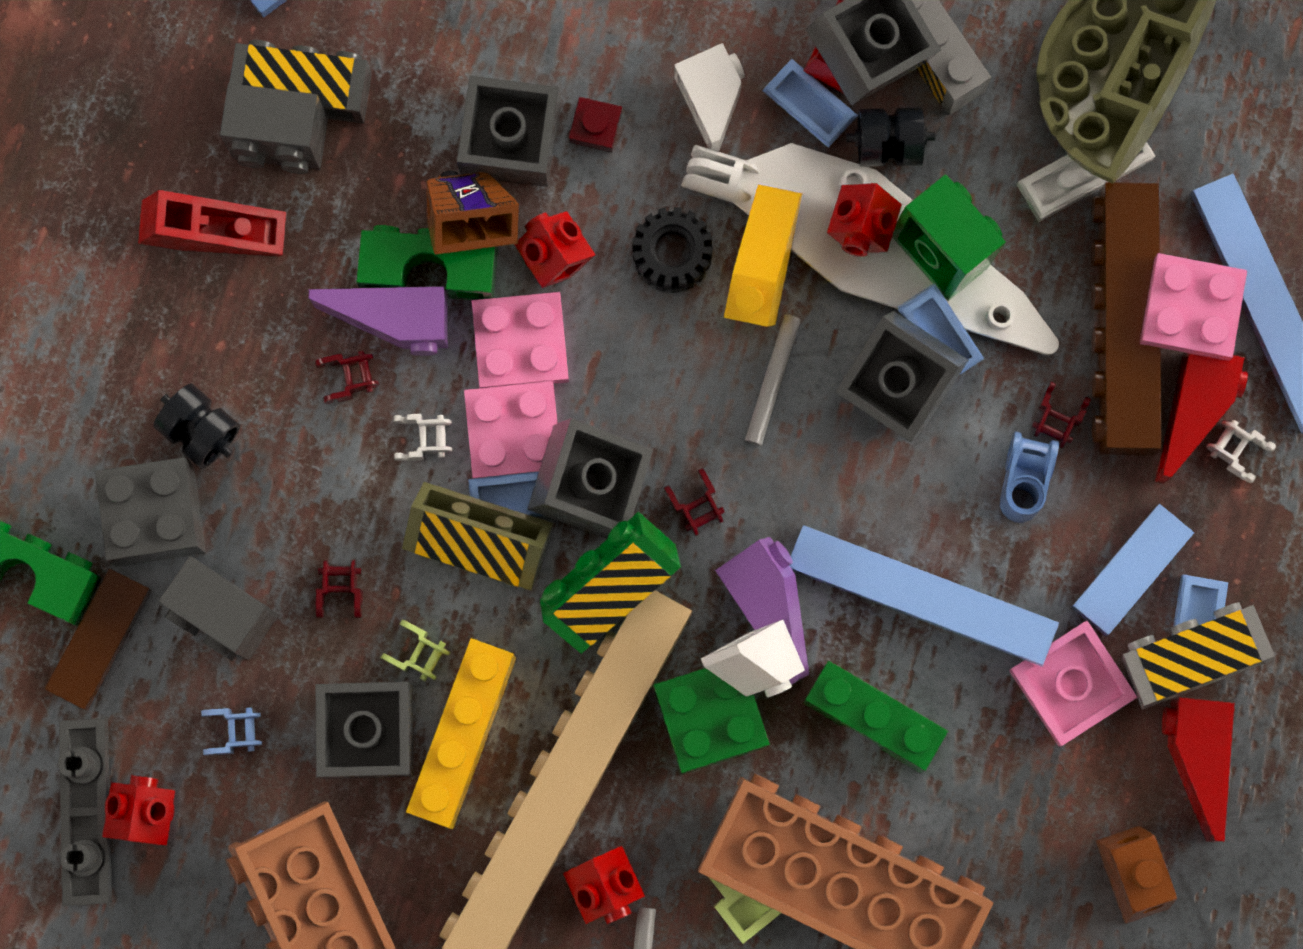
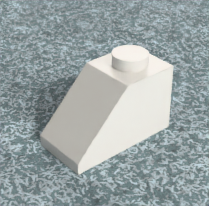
(711, 91)
(757, 661)

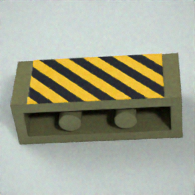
(477, 536)

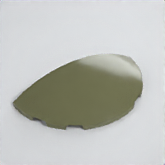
(1113, 73)

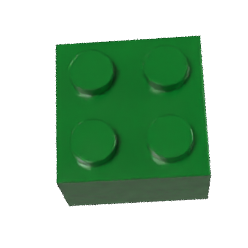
(948, 236)
(708, 720)

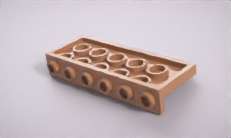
(838, 878)
(308, 886)

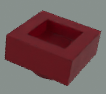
(595, 124)

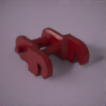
(367, 384)
(1053, 432)
(715, 512)
(327, 571)

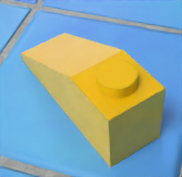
(763, 257)

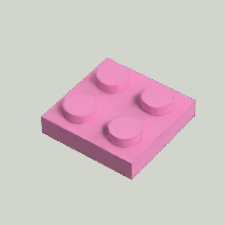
(1193, 307)
(520, 340)
(509, 427)
(1074, 685)

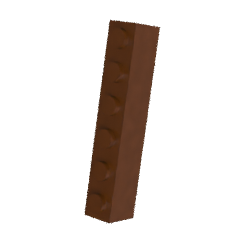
(1128, 371)

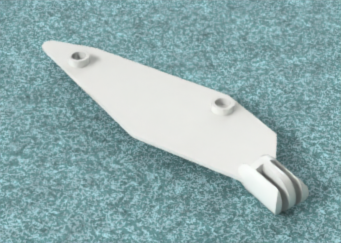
(878, 277)

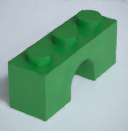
(390, 256)
(61, 584)
(875, 716)

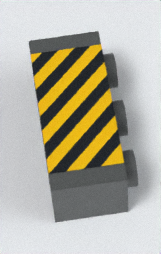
(338, 80)

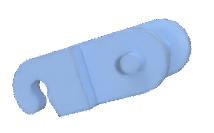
(249, 730)

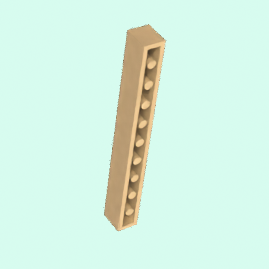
(566, 776)

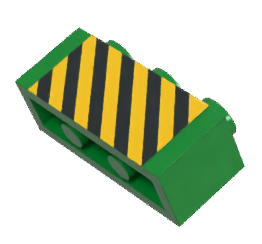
(609, 582)

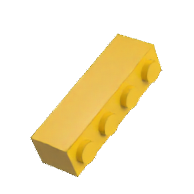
(461, 733)

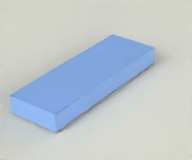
(1132, 570)

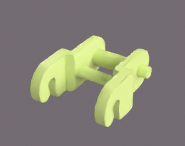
(432, 661)

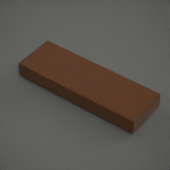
(98, 639)

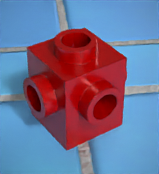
(864, 219)
(554, 248)
(139, 811)
(604, 886)

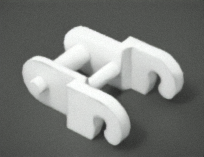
(1232, 429)
(440, 447)

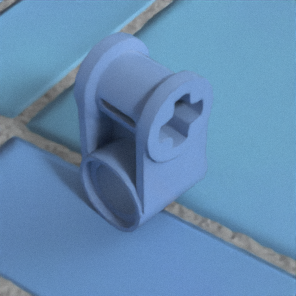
(1027, 468)

